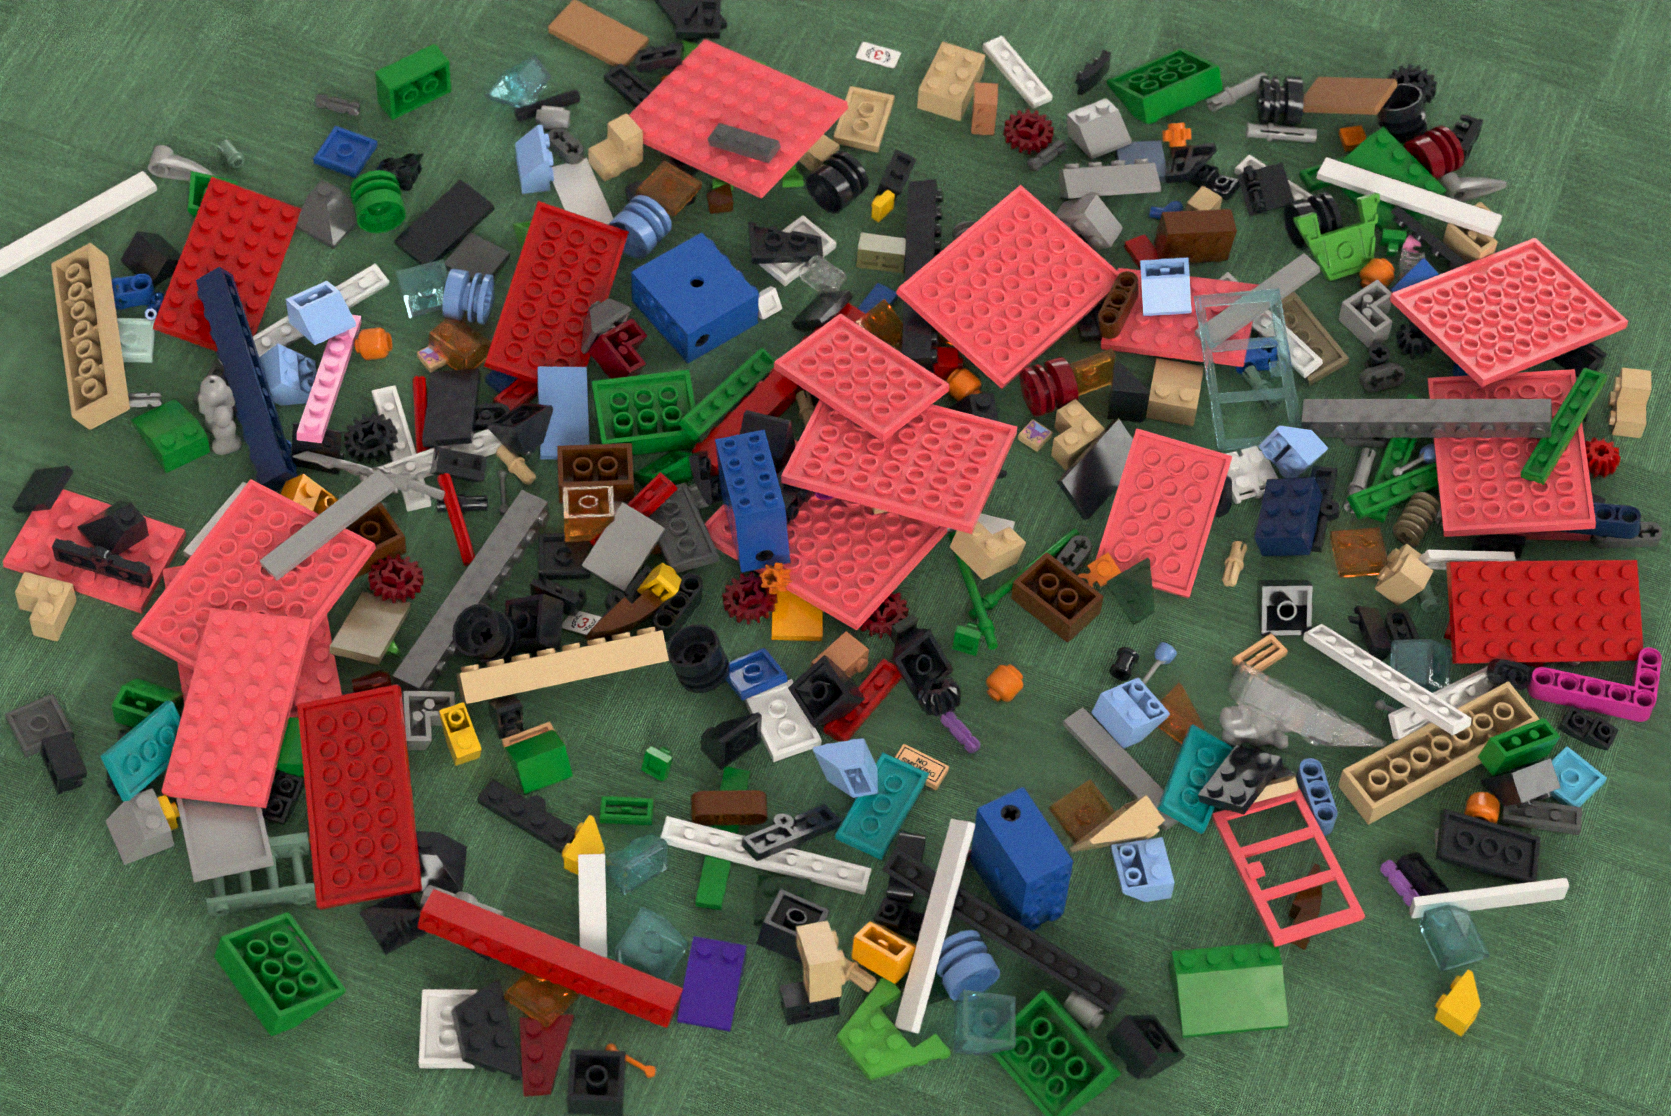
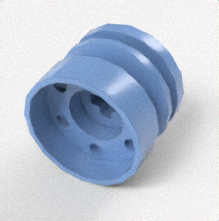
(646, 225)
(474, 296)
(966, 964)

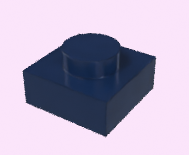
(499, 381)

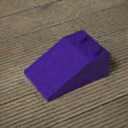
(712, 983)

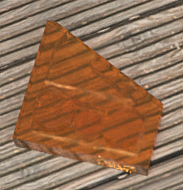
(1181, 714)

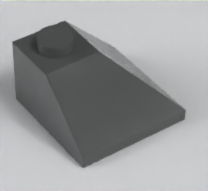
(327, 214)
(601, 319)

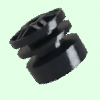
(1277, 99)
(1404, 113)
(837, 182)
(1321, 204)
(486, 634)
(698, 658)

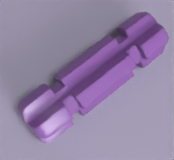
(960, 732)
(1398, 881)

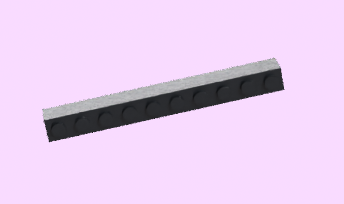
(921, 247)
(1011, 934)

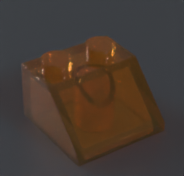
(459, 344)
(587, 511)

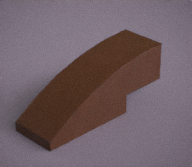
(626, 616)
(1306, 907)

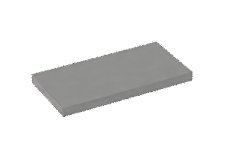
(223, 838)

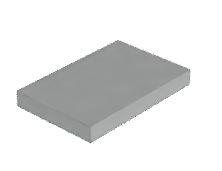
(623, 547)

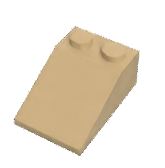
(1174, 392)
(1129, 823)

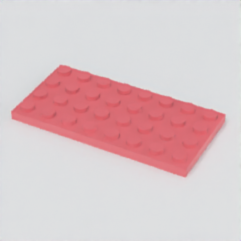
(237, 708)

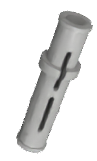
(1231, 95)
(1253, 131)
(1361, 474)

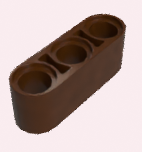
(1118, 305)
(729, 807)

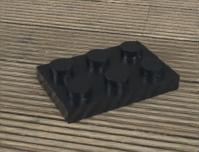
(1240, 779)

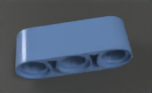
(1317, 786)

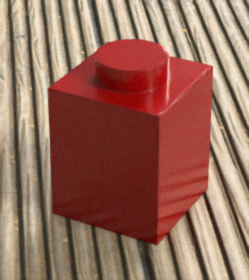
(947, 362)

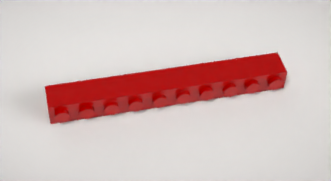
(769, 398)
(550, 958)

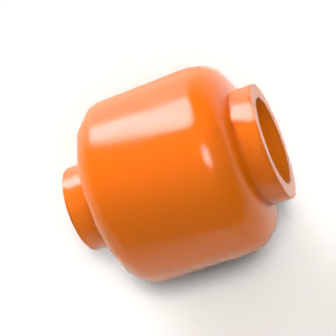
(1377, 270)
(373, 343)
(963, 383)
(1004, 683)
(1483, 806)

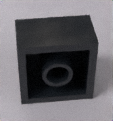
(596, 1082)

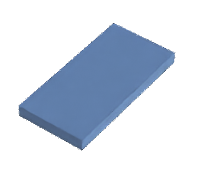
(567, 393)

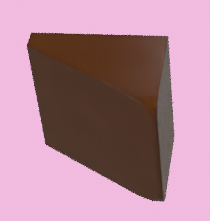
(720, 200)

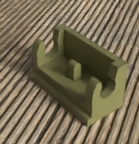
(881, 252)

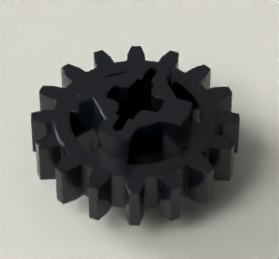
(1418, 78)
(370, 438)

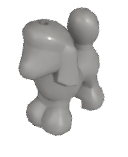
(216, 405)
(1252, 728)

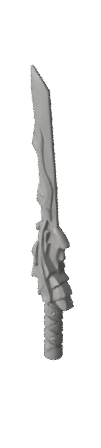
(401, 481)

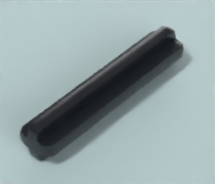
(560, 100)

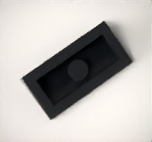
(1421, 875)

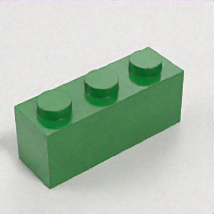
(1518, 746)

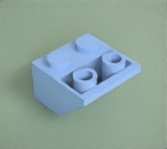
(534, 161)
(1165, 286)
(319, 313)
(288, 375)
(1292, 450)
(1129, 712)
(849, 766)
(1144, 869)

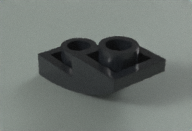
(1093, 73)
(1210, 178)
(707, 484)
(1500, 543)
(1589, 731)
(283, 797)
(899, 919)

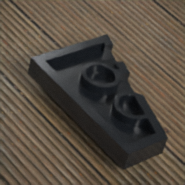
(776, 246)

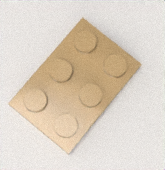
(864, 120)

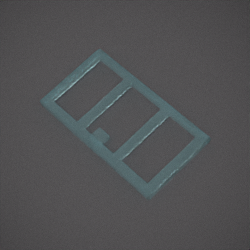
(1277, 368)

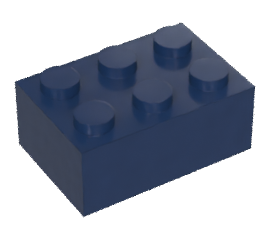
(1288, 516)

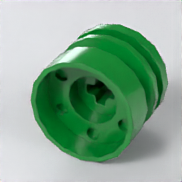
(377, 201)

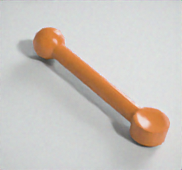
(649, 1070)

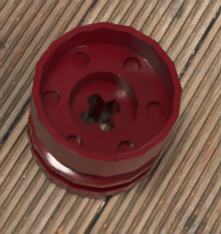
(1437, 151)
(1048, 386)

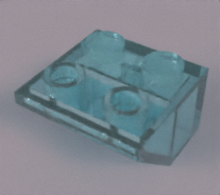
(1422, 662)

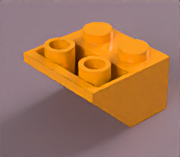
(308, 494)
(883, 951)

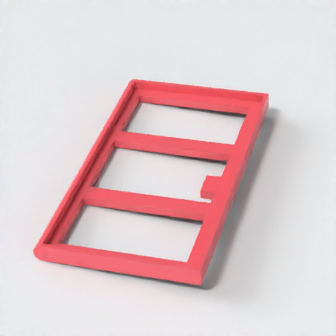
(1252, 871)

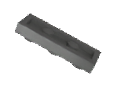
(744, 143)
(1544, 817)

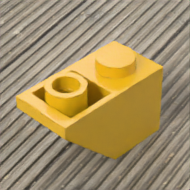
(460, 734)
(586, 842)
(1460, 1006)

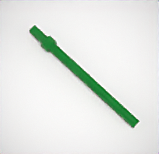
(990, 600)
(985, 625)

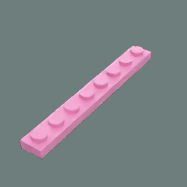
(327, 385)

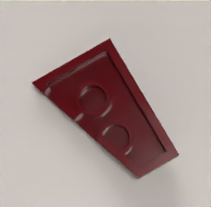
(542, 1052)

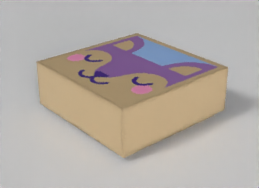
(430, 359)
(1034, 435)

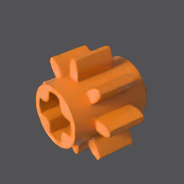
(1176, 134)
(782, 575)

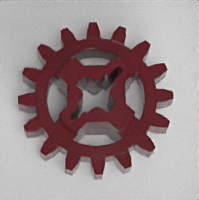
(1028, 131)
(396, 578)
(750, 599)
(893, 612)

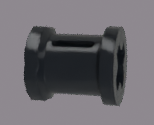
(1378, 355)
(1125, 660)

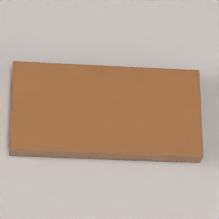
(597, 34)
(1348, 95)

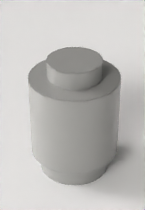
(553, 117)
(1084, 1010)

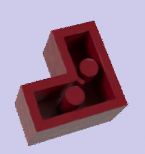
(617, 350)

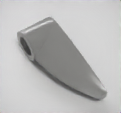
(171, 166)
(1469, 188)

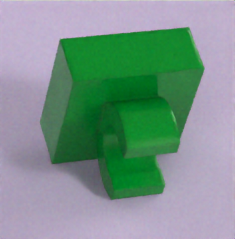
(1393, 240)
(967, 639)
(657, 762)

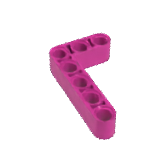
(1603, 691)

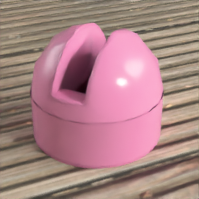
(1410, 244)

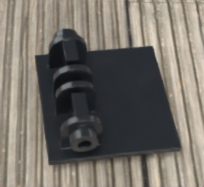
(405, 169)
(1265, 188)
(329, 447)
(394, 921)

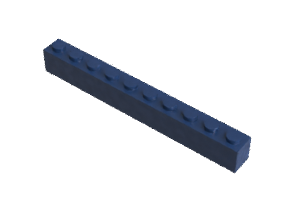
(246, 379)

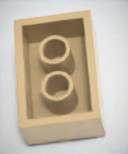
(951, 81)

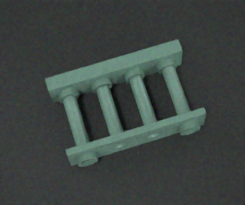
(281, 847)

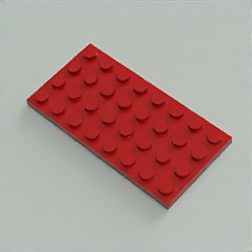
(241, 235)
(558, 276)
(1544, 611)
(359, 797)

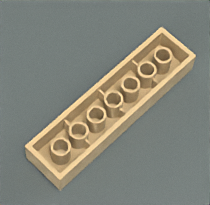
(90, 336)
(561, 667)
(1431, 755)

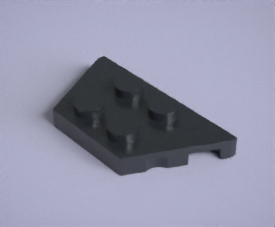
(486, 1032)

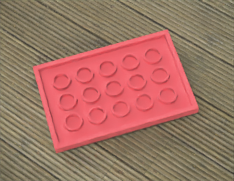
(1175, 334)
(861, 377)
(1165, 509)
(34, 552)

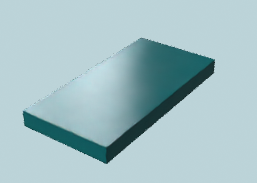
(143, 751)
(1195, 765)
(878, 817)

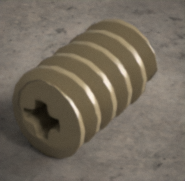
(1416, 519)

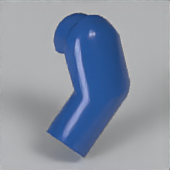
(1156, 212)
(153, 308)

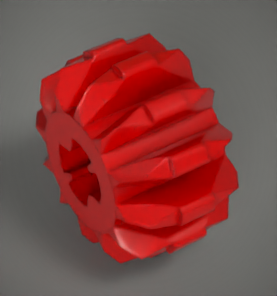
(1602, 457)

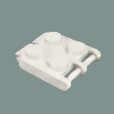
(1249, 473)

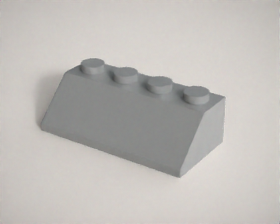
(1108, 180)

